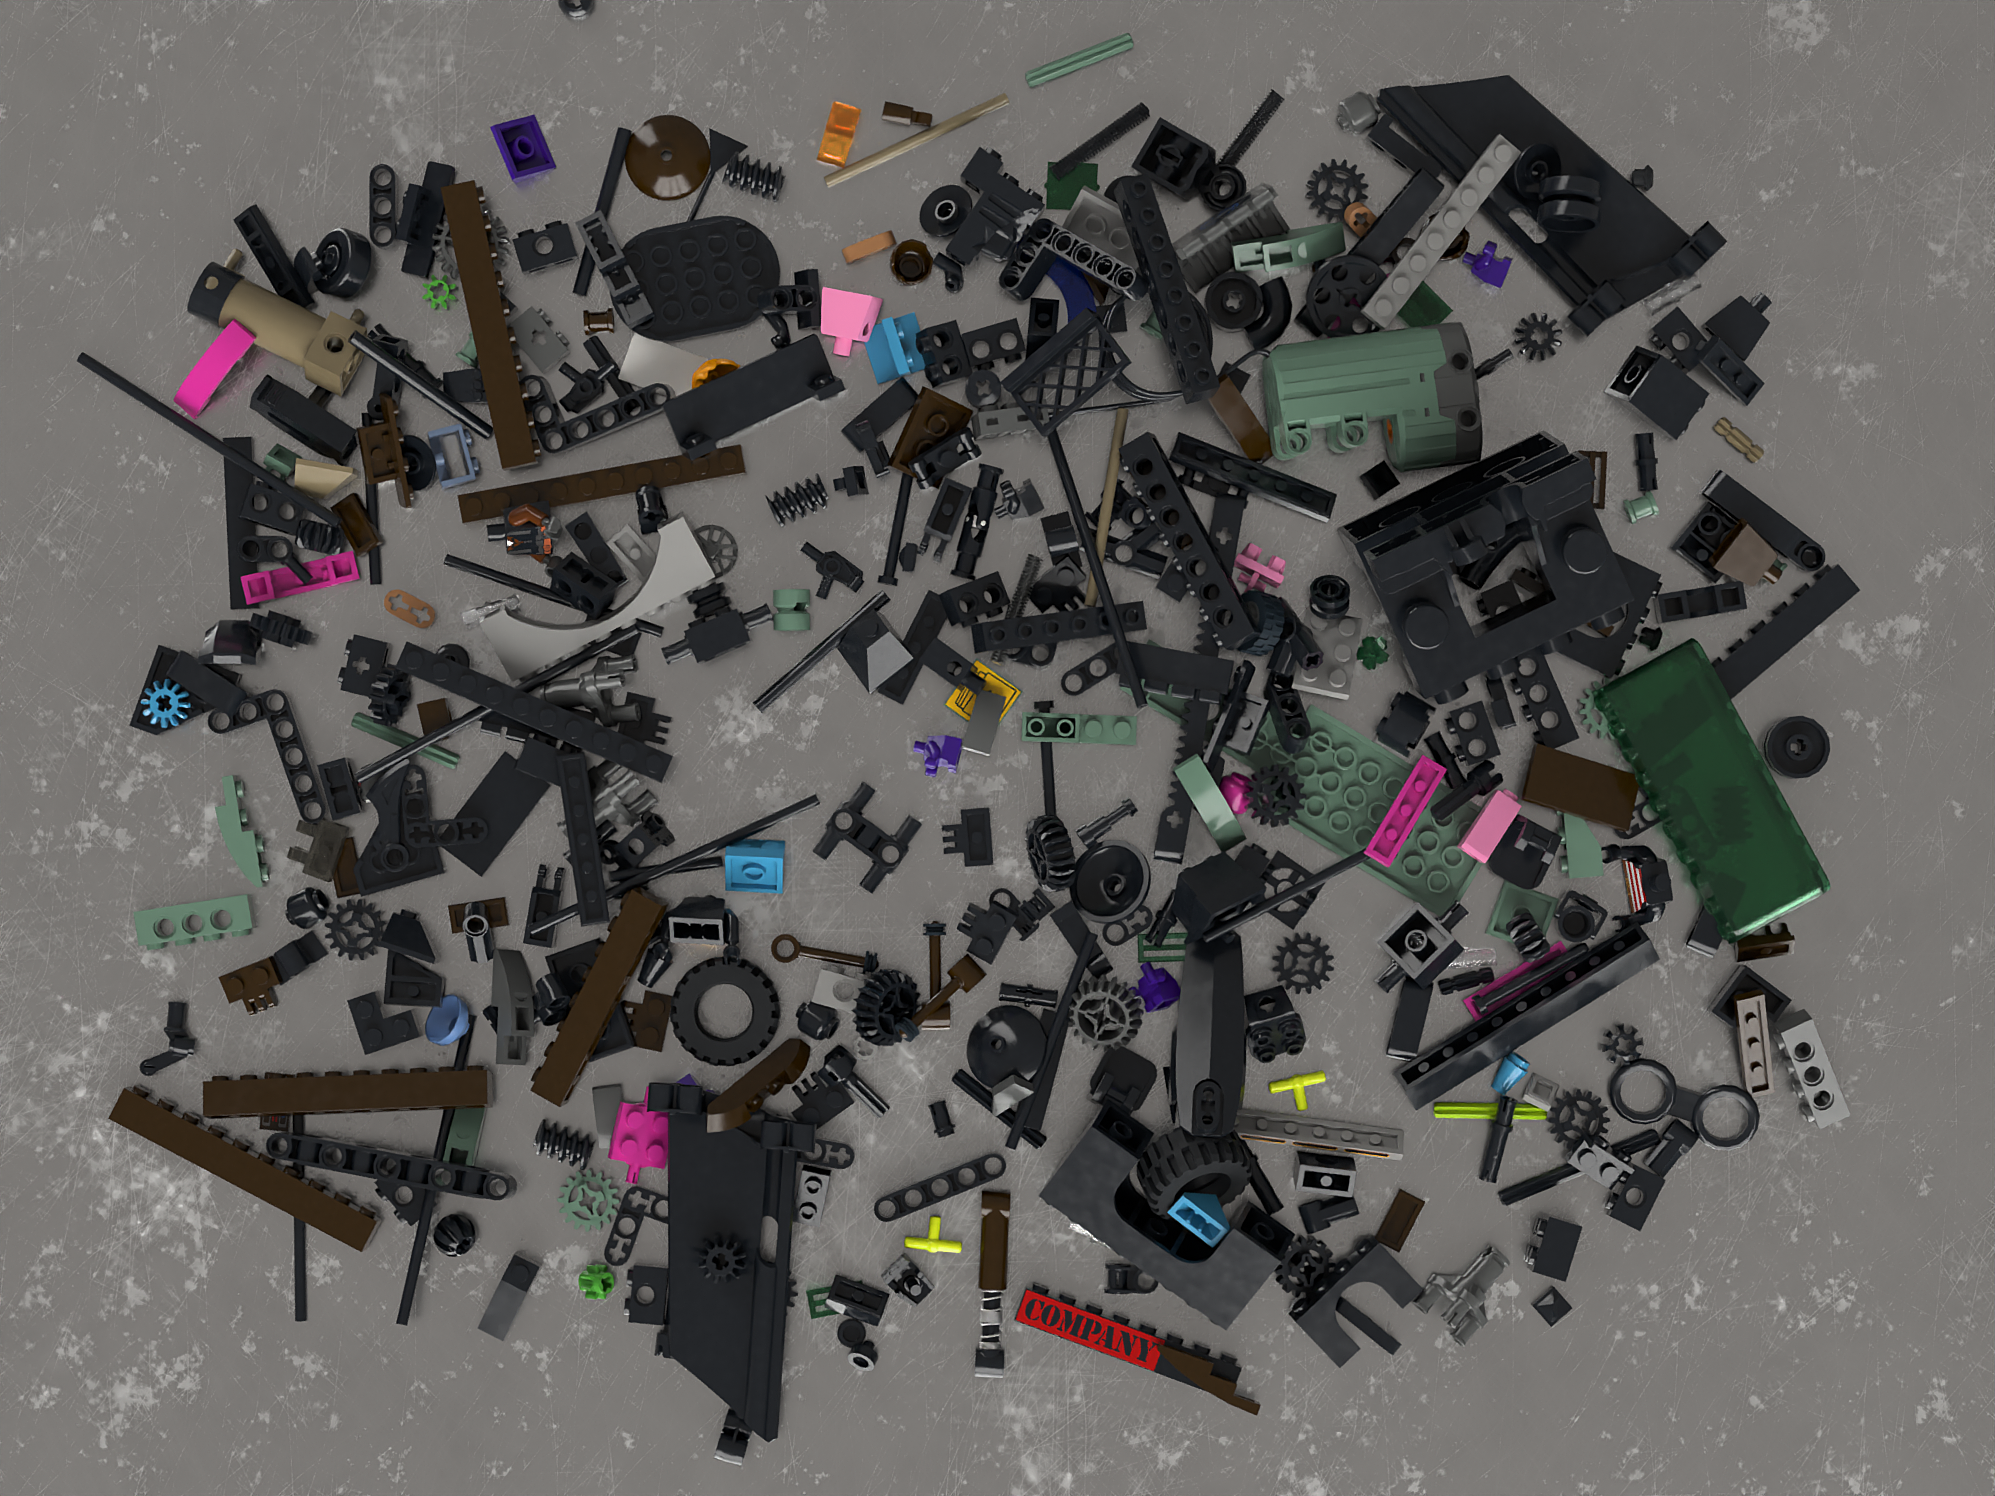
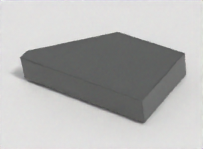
(1009, 1093)

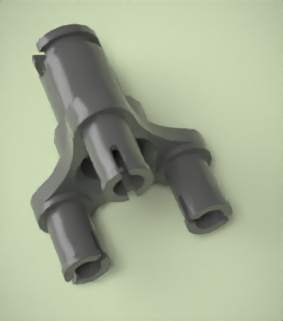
(594, 690)
(607, 799)
(1466, 1293)

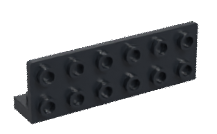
(750, 395)

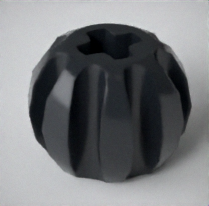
(1613, 1043)
(454, 1235)

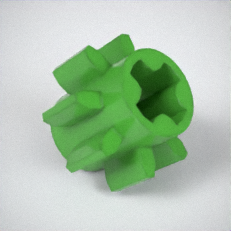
(441, 299)
(596, 1281)

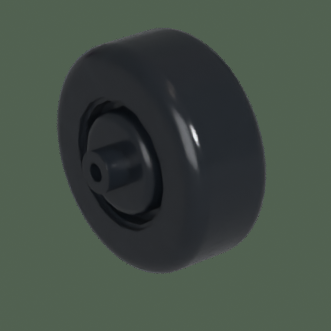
(345, 262)

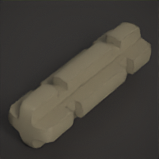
(1739, 439)

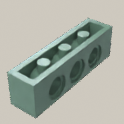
(149, 921)

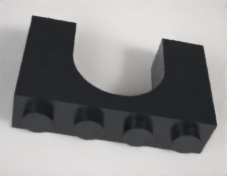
(1605, 654)
(1366, 1264)

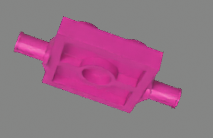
(639, 1138)

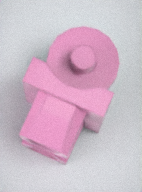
(1248, 563)

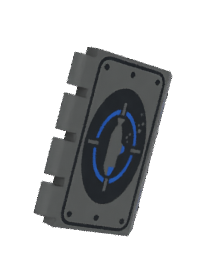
(1207, 248)

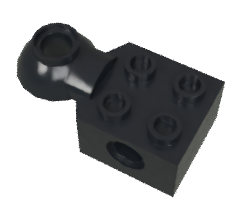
(1187, 166)

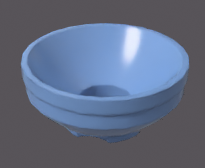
(447, 1023)

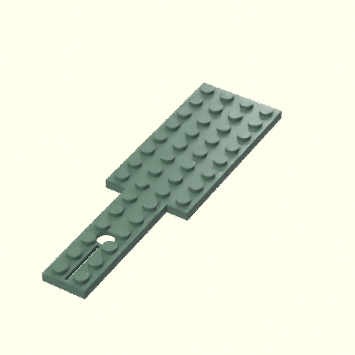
(1347, 797)

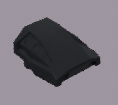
(1701, 540)
(231, 643)

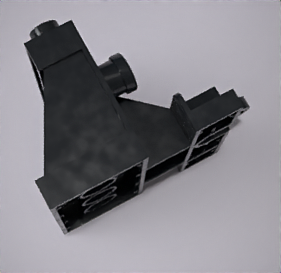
(1413, 539)

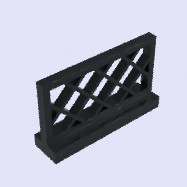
(1049, 356)

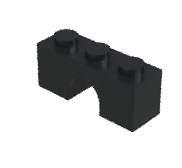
(1700, 602)

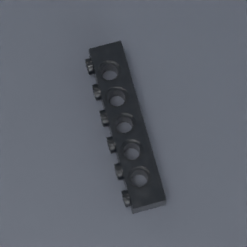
(1054, 627)
(1564, 729)

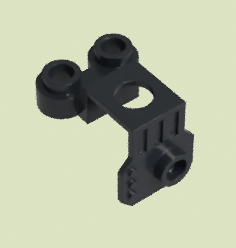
(650, 832)

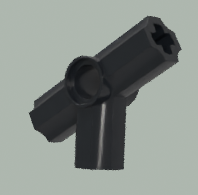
(1142, 559)
(1294, 644)

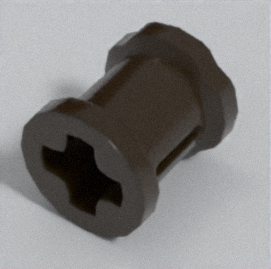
(599, 321)

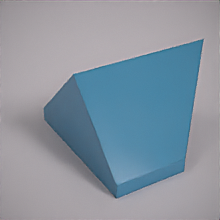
(1201, 1216)

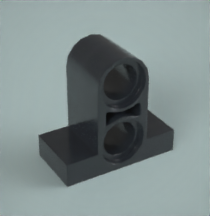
(788, 303)
(1061, 537)
(299, 955)

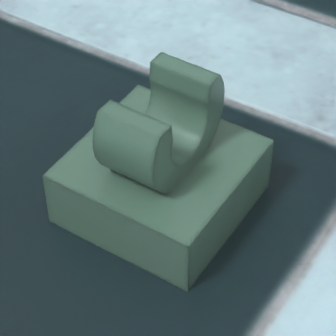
(281, 460)

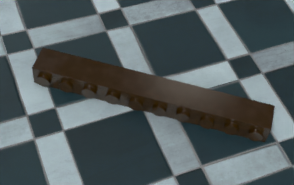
(489, 325)
(604, 483)
(347, 1094)
(245, 1168)

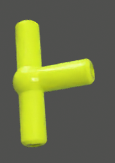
(1297, 1083)
(933, 1243)

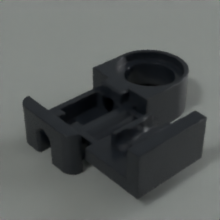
(875, 450)
(1123, 508)
(1500, 703)
(1028, 912)

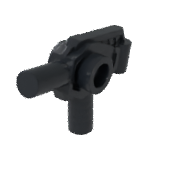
(586, 387)
(833, 567)

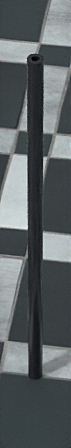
(209, 440)
(1096, 568)
(481, 711)
(682, 860)
(430, 1195)

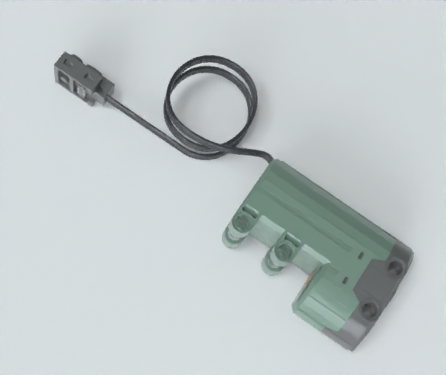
(1407, 377)

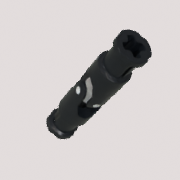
(978, 516)

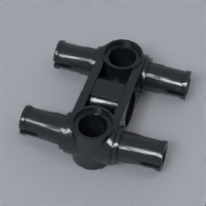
(867, 837)

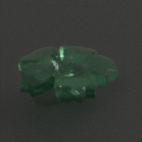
(1372, 652)

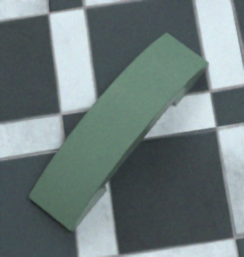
(1210, 803)

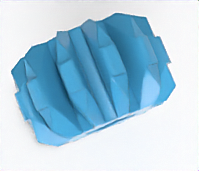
(175, 701)

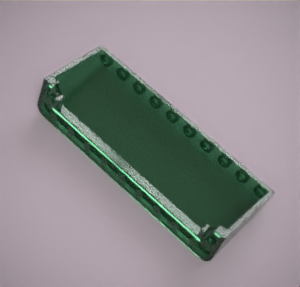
(1711, 790)

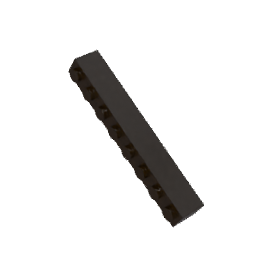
(599, 996)

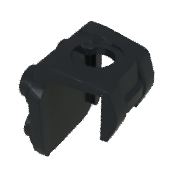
(1524, 853)
(1273, 1031)
(1122, 1079)

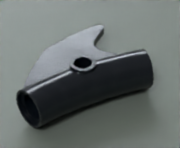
(1478, 571)

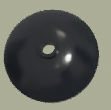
(1100, 872)
(1021, 1048)

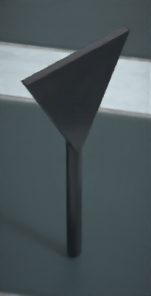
(721, 150)

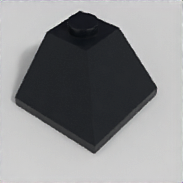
(874, 650)
(409, 937)

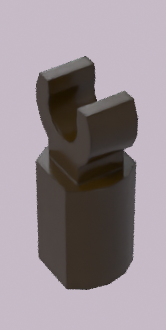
(905, 115)

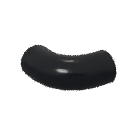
(1275, 315)

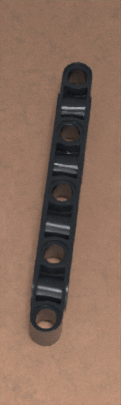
(372, 1163)

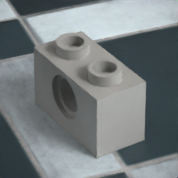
(826, 988)

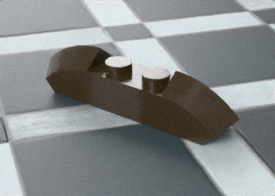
(751, 1090)

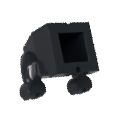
(1019, 502)

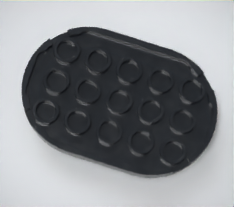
(701, 276)

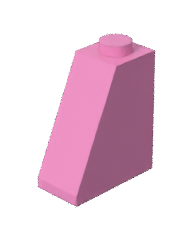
(1490, 825)

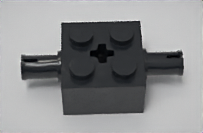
(717, 636)
(1432, 957)

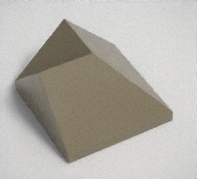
(322, 479)

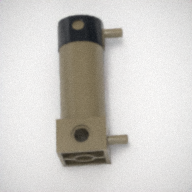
(279, 324)

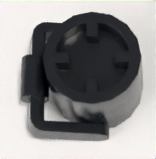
(1577, 922)

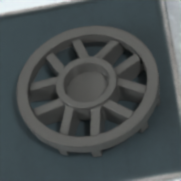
(714, 549)

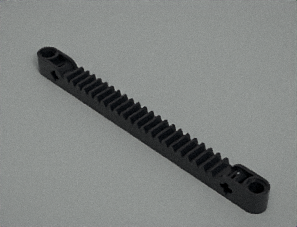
(1172, 841)

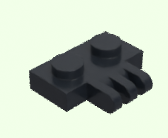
(1059, 586)
(646, 727)
(971, 837)
(987, 929)
(820, 1102)

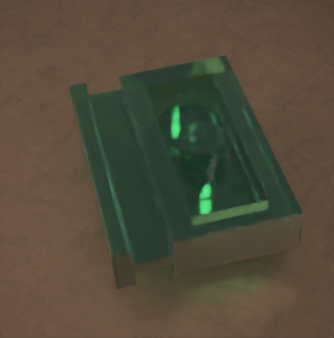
(1423, 308)

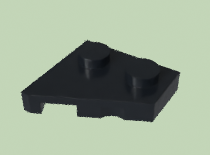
(411, 983)

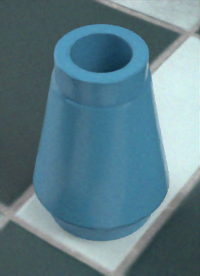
(1510, 1072)

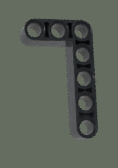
(1023, 274)
(593, 418)
(284, 746)

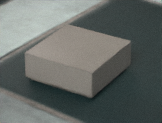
(1540, 1092)

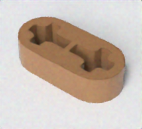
(1365, 212)
(869, 247)
(406, 615)

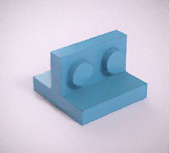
(894, 348)
(755, 866)

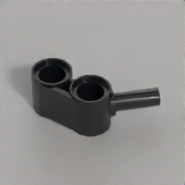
(265, 554)
(551, 1000)
(733, 1439)

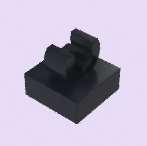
(853, 481)

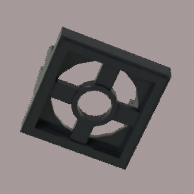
(1281, 861)

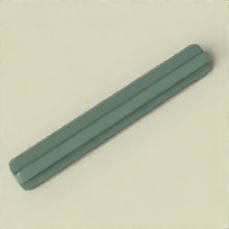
(1079, 59)
(402, 739)

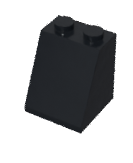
(1657, 392)

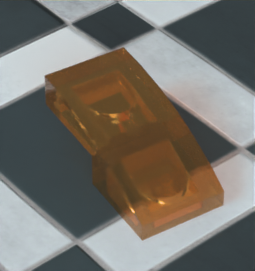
(839, 134)

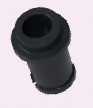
(941, 1119)

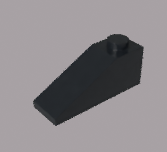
(509, 1295)

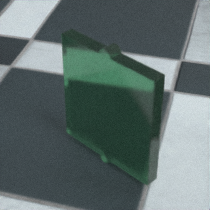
(1064, 192)

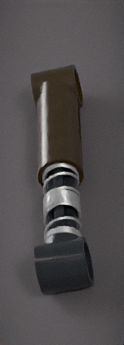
(992, 1280)

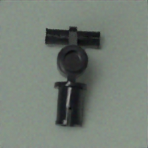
(179, 1044)

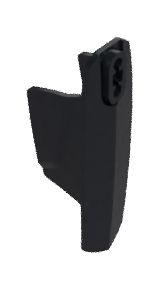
(1209, 1038)

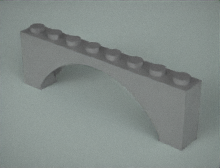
(531, 644)

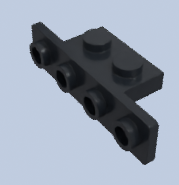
(420, 214)
(1239, 720)

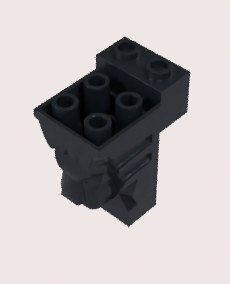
(998, 216)

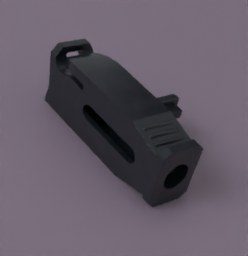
(305, 418)

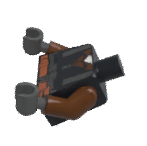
(529, 531)

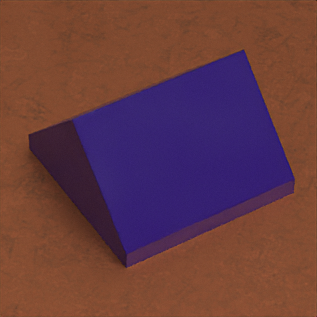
(523, 148)

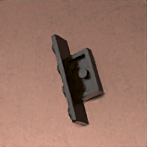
(382, 451)

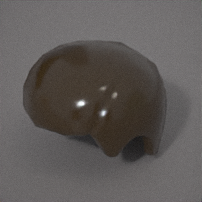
(911, 262)

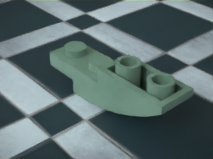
(1290, 249)
(1079, 728)
(242, 844)

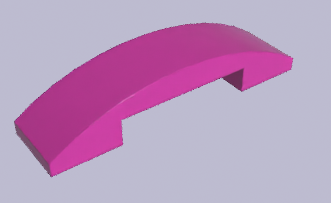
(213, 368)
(284, 583)

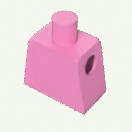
(848, 317)

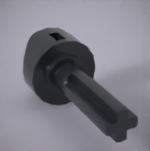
(840, 1070)

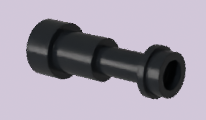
(1102, 825)

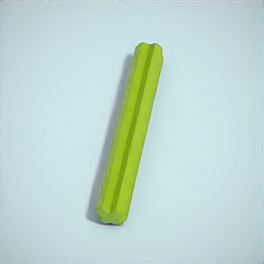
(1485, 1110)

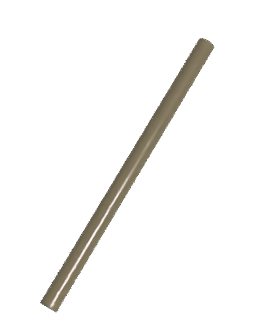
(916, 140)
(1107, 499)

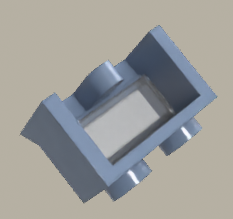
(452, 455)

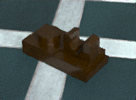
(1765, 945)

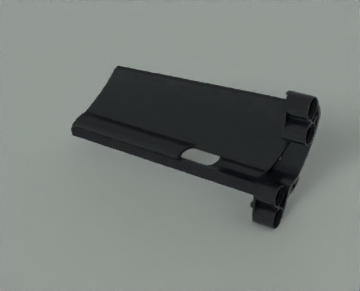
(1598, 269)
(725, 1187)

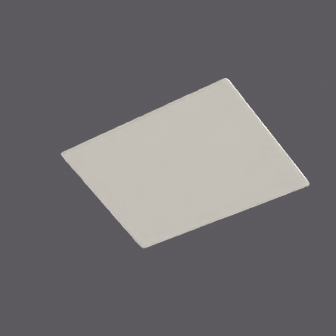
(659, 362)

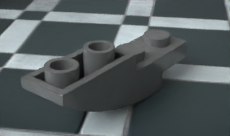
(515, 1006)

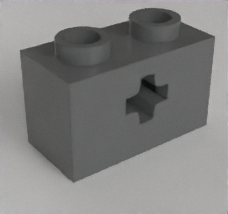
(544, 355)

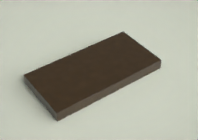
(1580, 787)

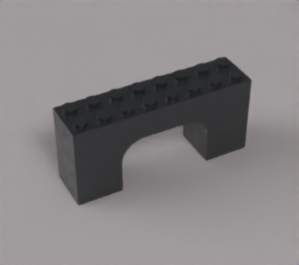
(1097, 1194)

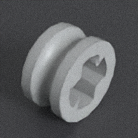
(856, 1048)

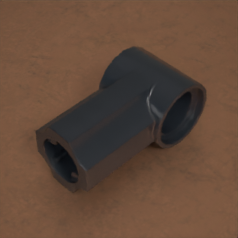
(478, 933)
(1674, 1143)
(1322, 1213)

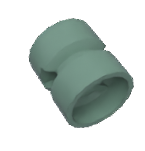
(791, 609)

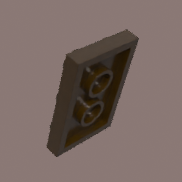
(929, 423)

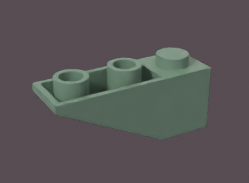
(1581, 849)
(464, 1136)

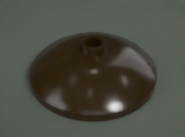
(670, 178)

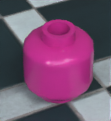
(1232, 789)

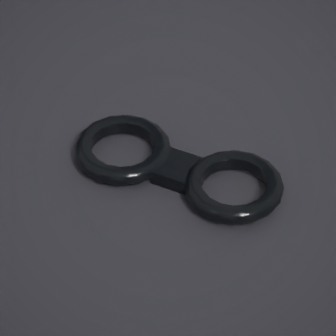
(1684, 1104)

